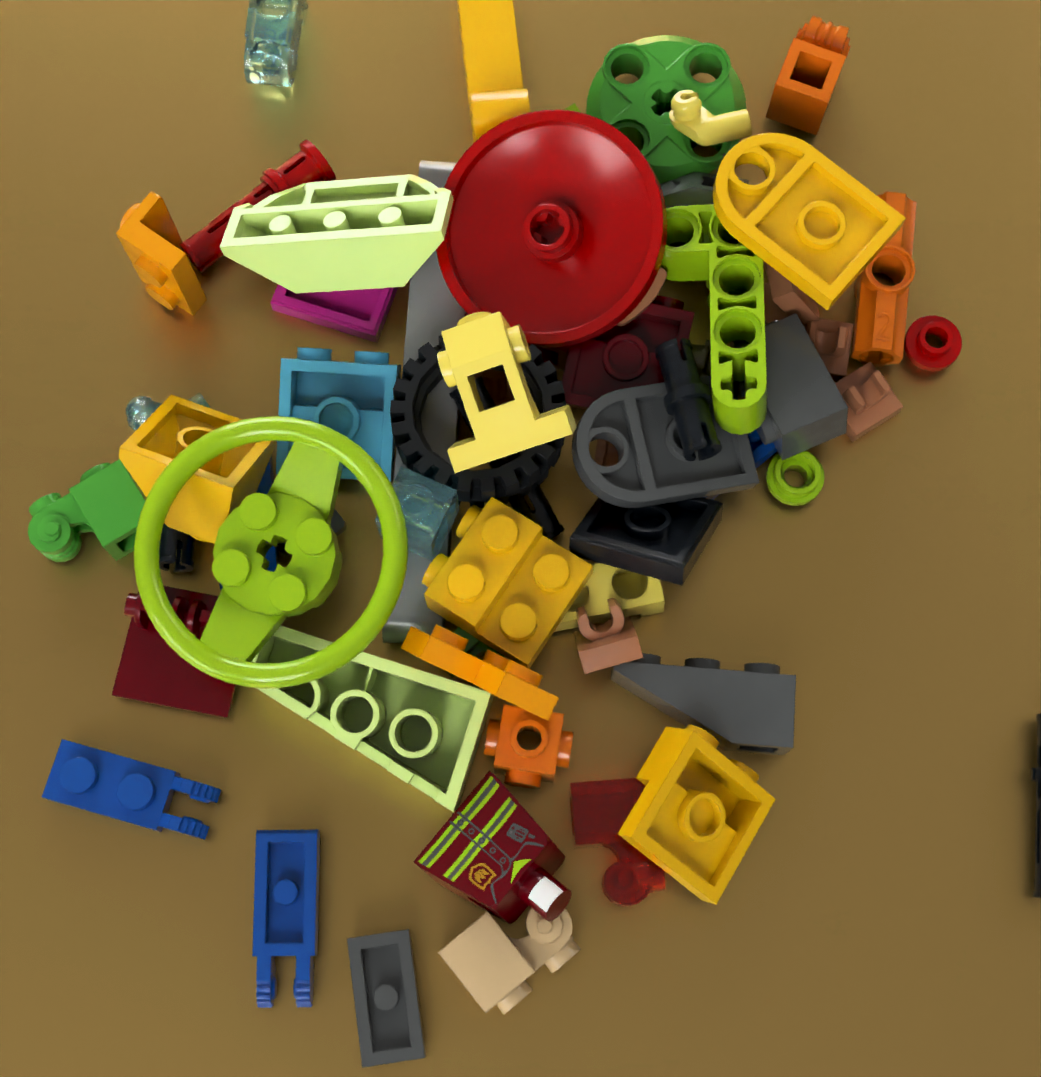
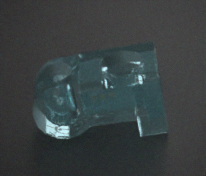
(273, 40)

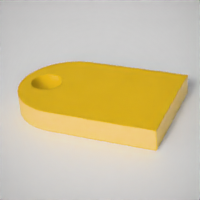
(806, 215)

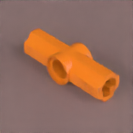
(883, 308)

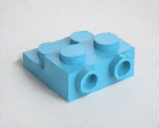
(342, 396)

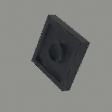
(648, 540)

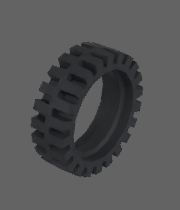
(477, 485)

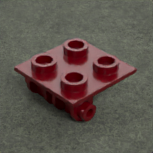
(156, 673)

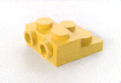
(505, 582)
(696, 811)

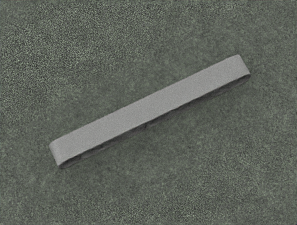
(428, 313)

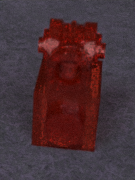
(596, 817)

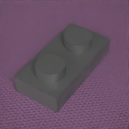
(386, 998)

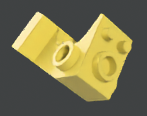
(479, 344)

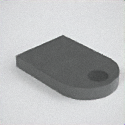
(651, 452)

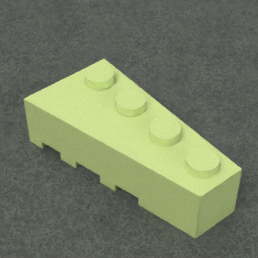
(389, 712)

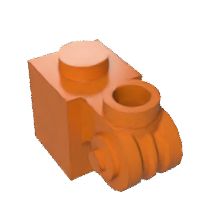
(809, 75)

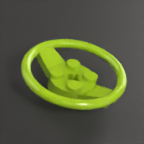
(293, 513)

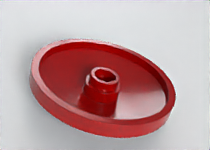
(553, 226)

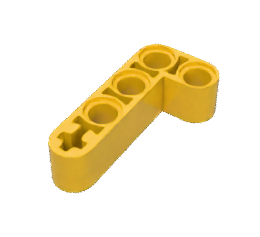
(491, 63)

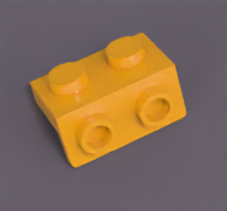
(156, 256)

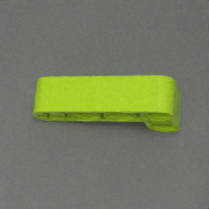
(731, 316)

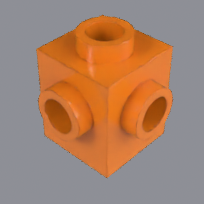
(522, 766)

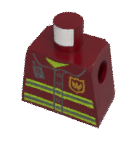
(497, 856)

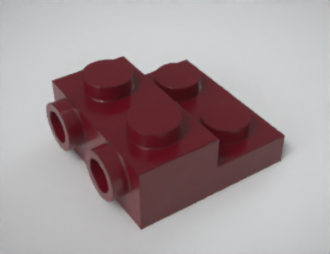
(624, 354)

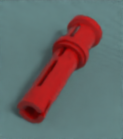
(304, 167)

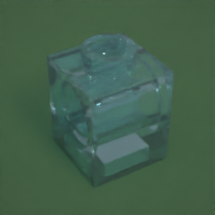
(427, 511)

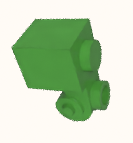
(102, 503)

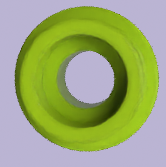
(807, 466)

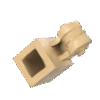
(497, 966)

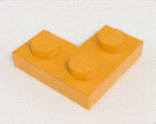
(492, 673)

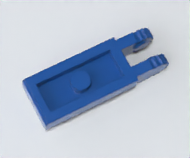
(124, 789)
(286, 910)

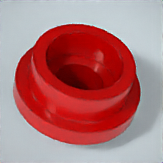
(924, 355)

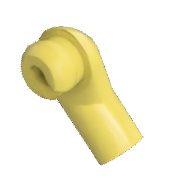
(704, 127)

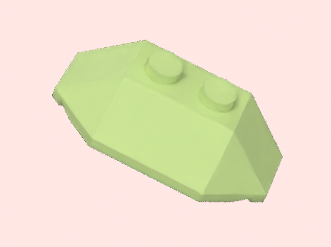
(341, 233)

